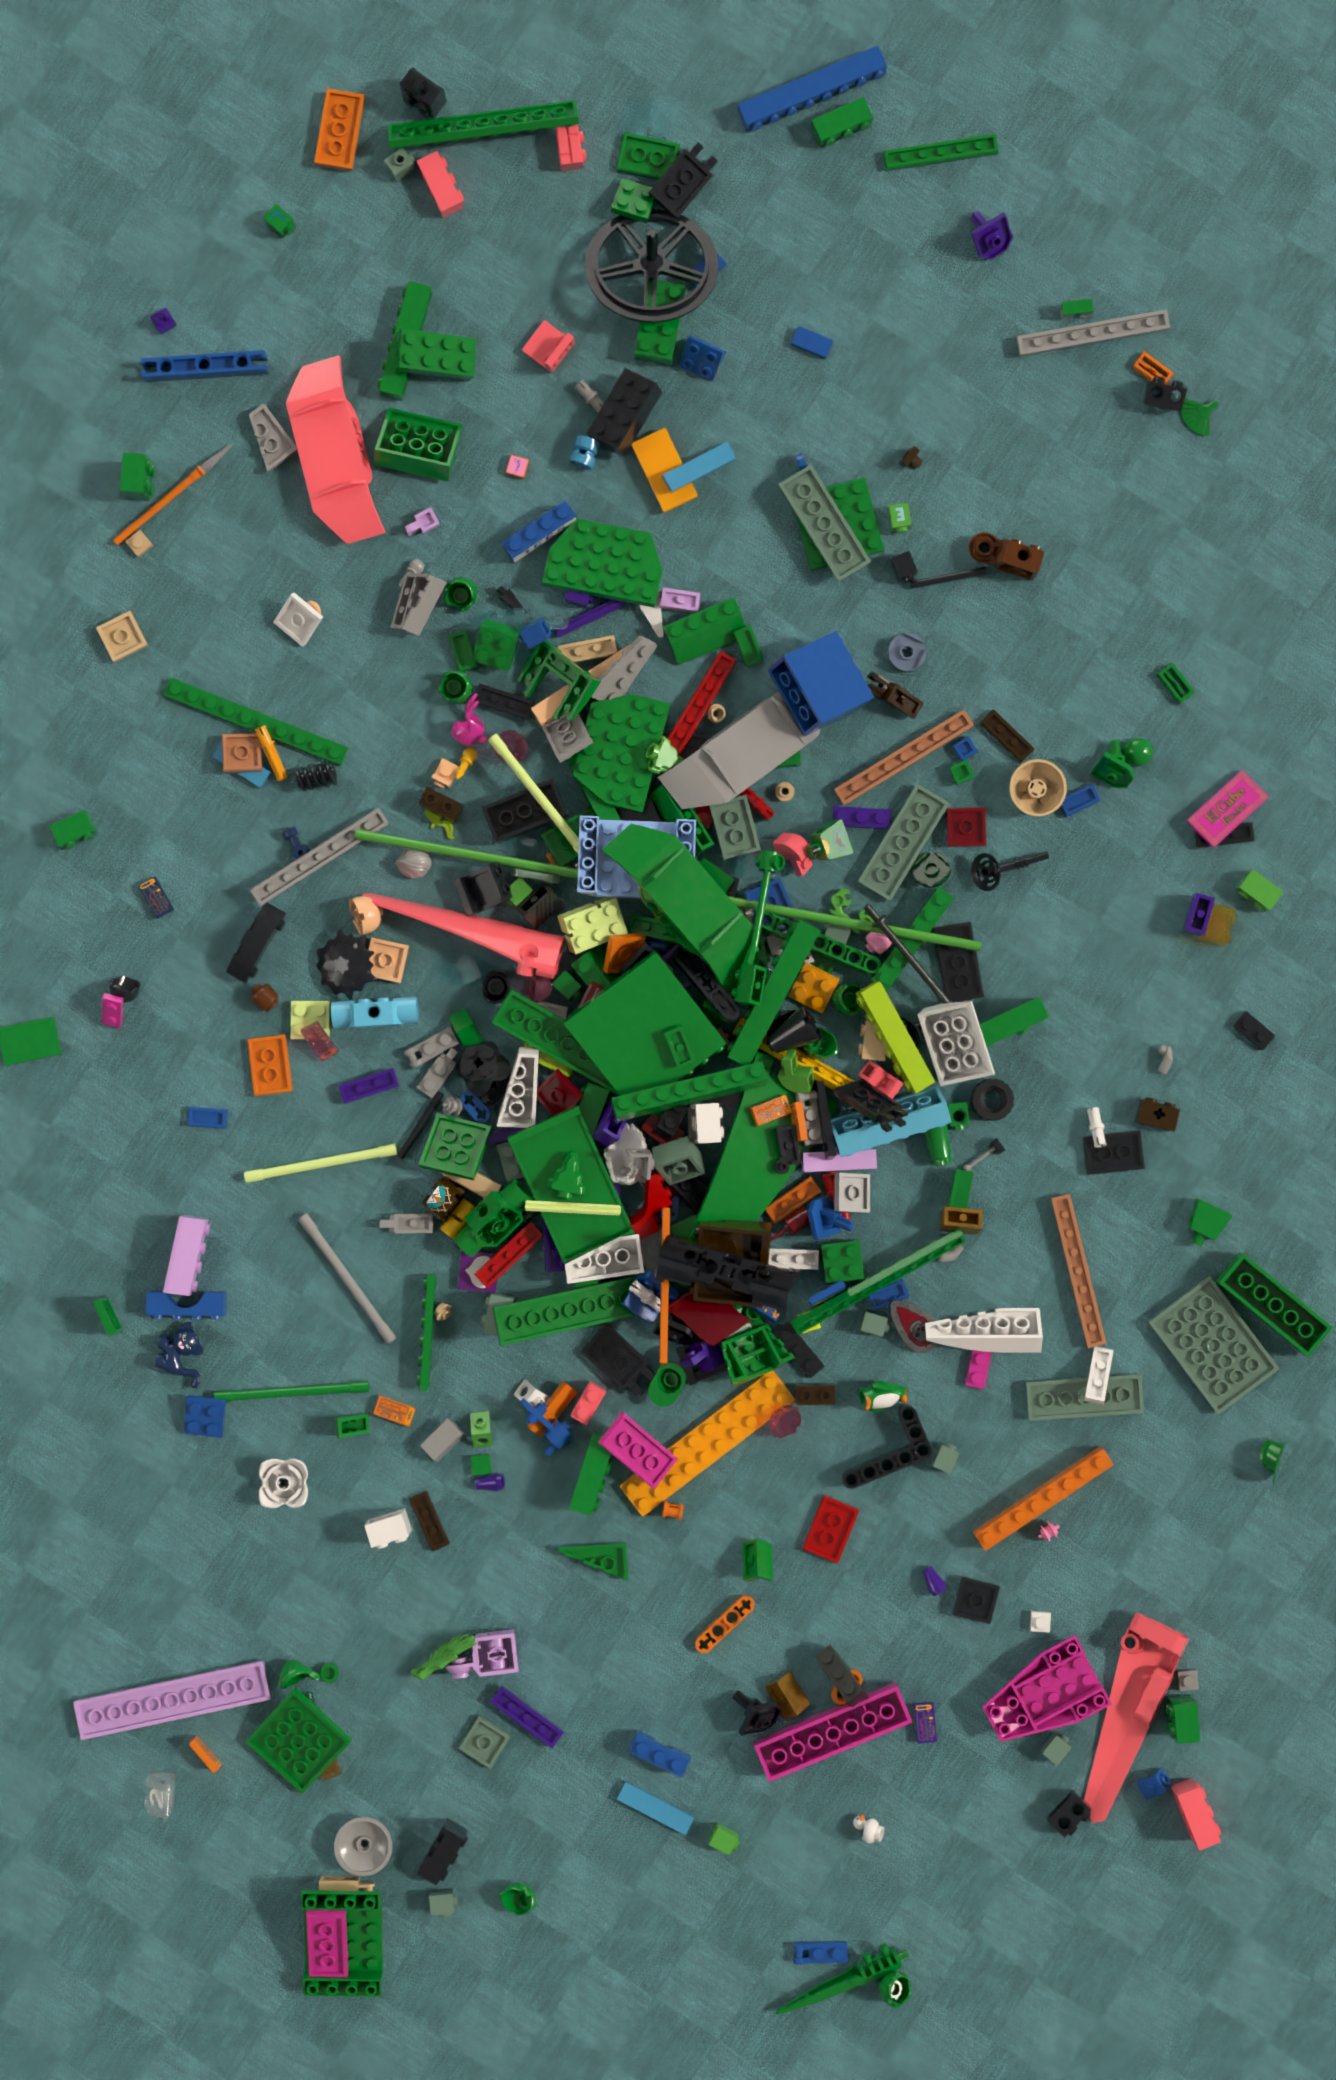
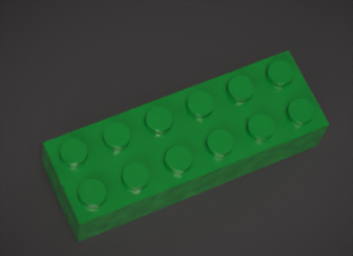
(1273, 1304)

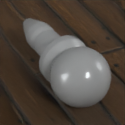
(415, 566)

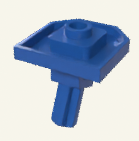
(825, 1220)

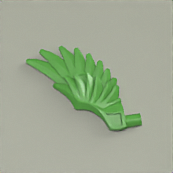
(444, 1655)

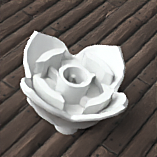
(272, 1493)

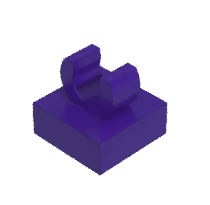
(163, 321)

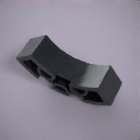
(255, 942)

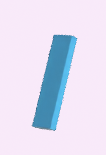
(698, 467)
(655, 1807)

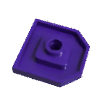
(991, 236)

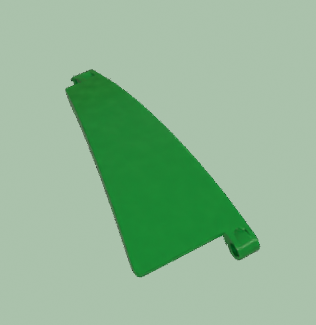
(746, 1172)

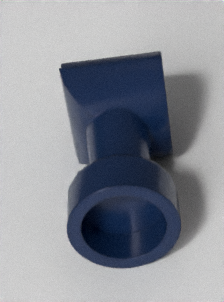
(298, 849)

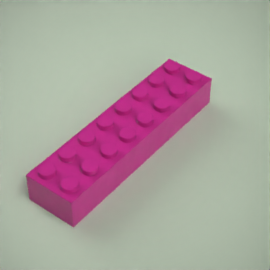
(831, 1732)

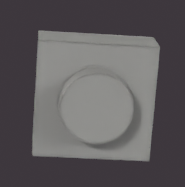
(1187, 1680)

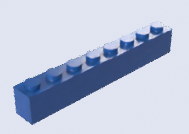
(812, 88)

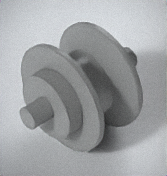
(452, 1106)

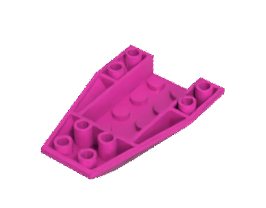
(1047, 1693)

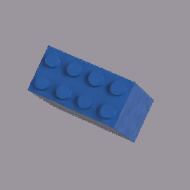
(820, 683)

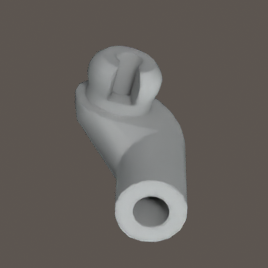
(1167, 1060)
(951, 1255)

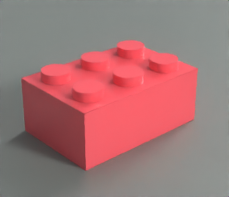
(1196, 1813)

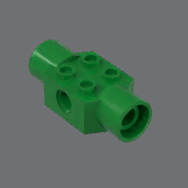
(493, 1218)

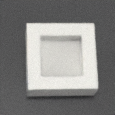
(1040, 1621)

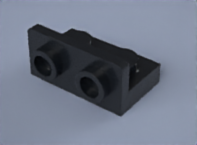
(691, 1192)

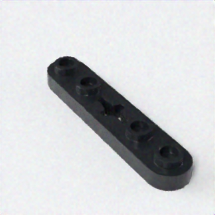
(697, 973)

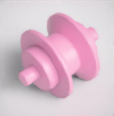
(1048, 1531)

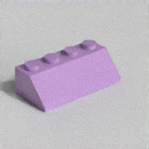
(186, 1255)

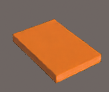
(270, 1065)

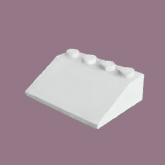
(955, 1042)

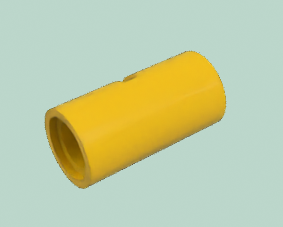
(456, 1219)

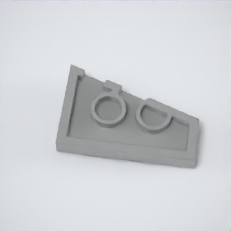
(271, 437)

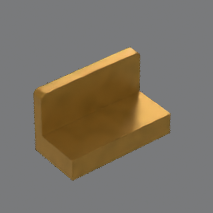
(788, 1695)

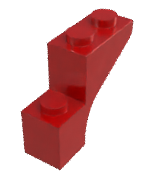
(655, 1199)

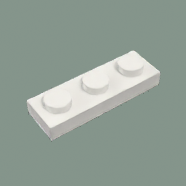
(794, 1258)
(1099, 1375)

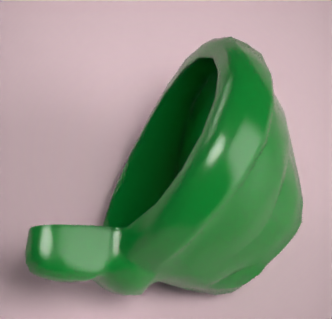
(294, 1672)

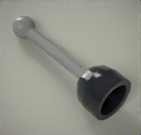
(995, 1148)

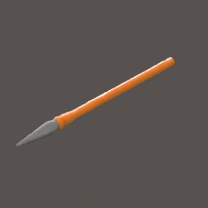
(193, 476)

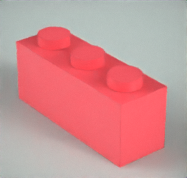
(440, 183)

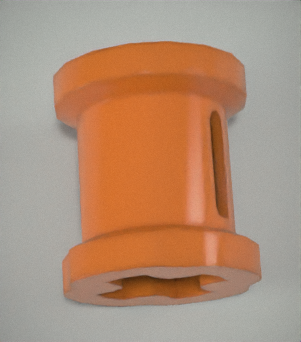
(672, 1510)

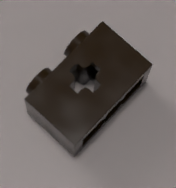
(440, 805)
(1146, 1116)
(815, 1393)

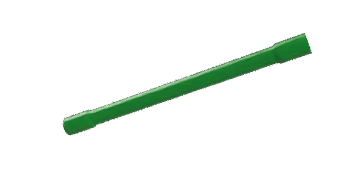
(353, 1387)

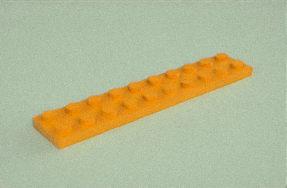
(712, 1440)

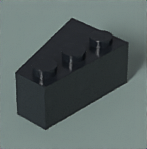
(443, 1852)

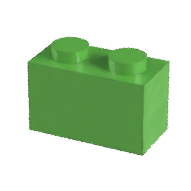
(1259, 891)

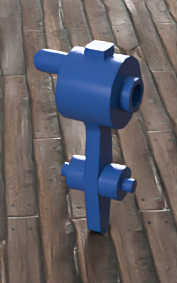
(556, 1432)

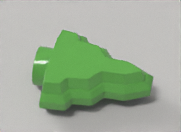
(662, 756)

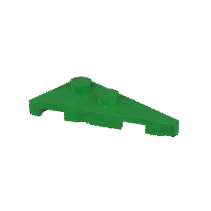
(607, 1557)

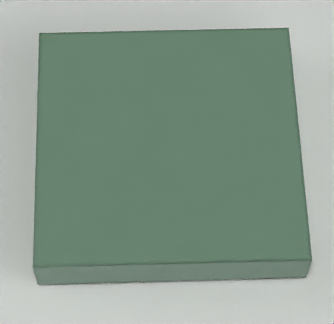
(484, 1741)

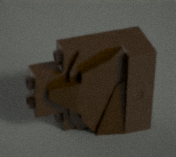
(737, 1237)

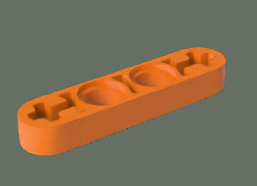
(726, 1625)

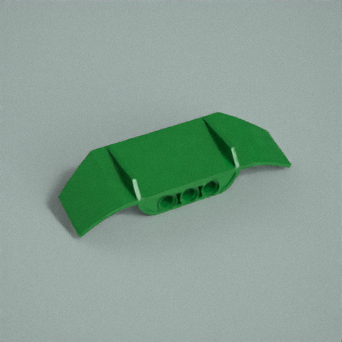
(684, 898)

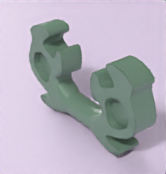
(523, 873)

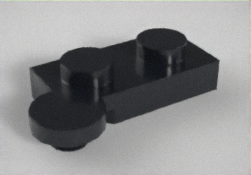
(787, 1148)

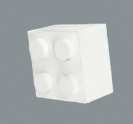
(388, 1528)

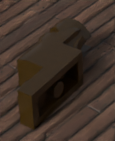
(894, 695)

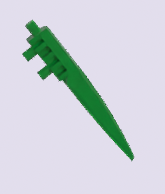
(852, 1977)

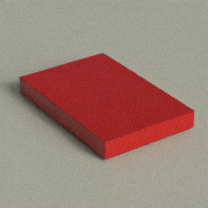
(830, 1529)

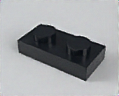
(1254, 1030)

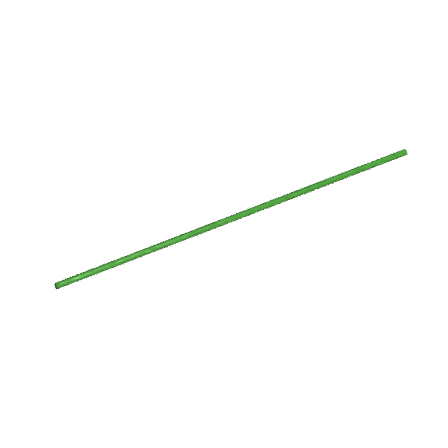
(740, 903)

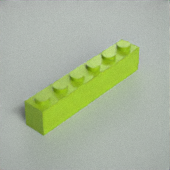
(894, 1037)

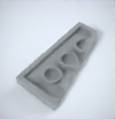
(624, 671)

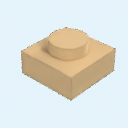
(139, 543)

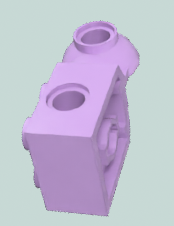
(492, 1655)

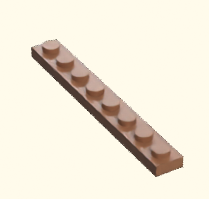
(903, 757)
(1078, 1270)

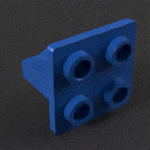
(701, 358)

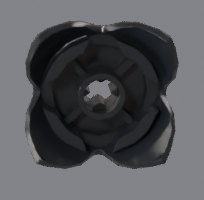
(495, 1067)

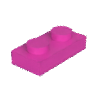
(112, 1010)
(978, 1369)

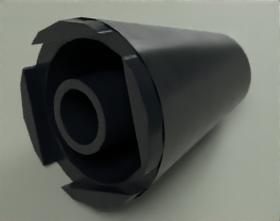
(795, 1032)

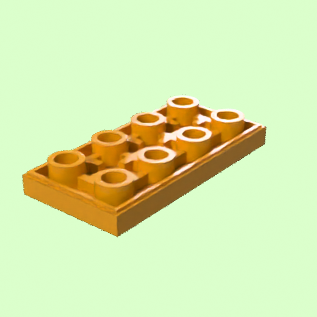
(658, 456)

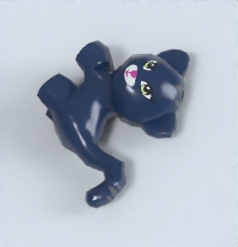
(184, 1343)

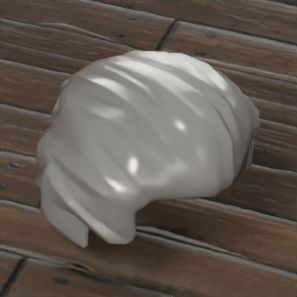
(413, 863)

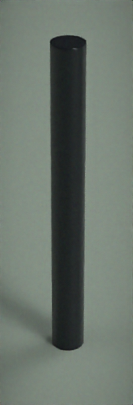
(948, 577)
(420, 1125)

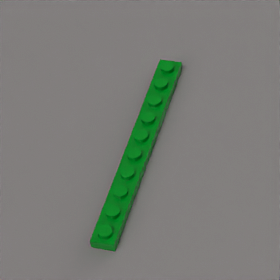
(252, 720)
(875, 1283)

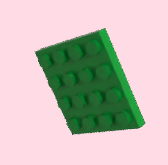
(857, 509)
(298, 1740)

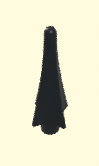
(509, 598)

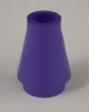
(491, 1482)
(934, 1582)

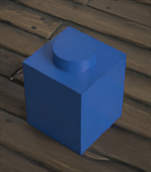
(535, 633)

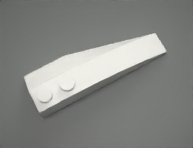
(999, 1331)

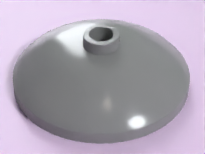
(355, 1856)

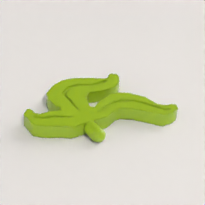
(436, 820)

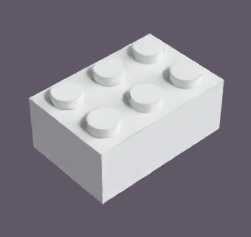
(705, 1123)

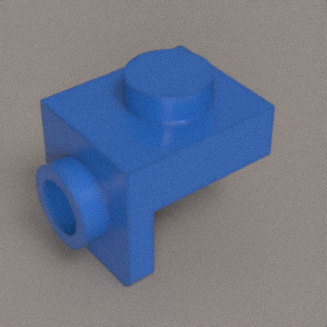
(1154, 1785)

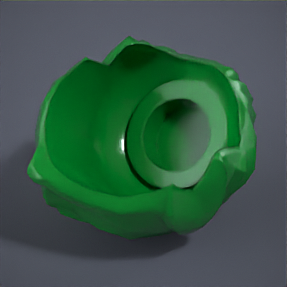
(823, 1048)
(518, 1898)

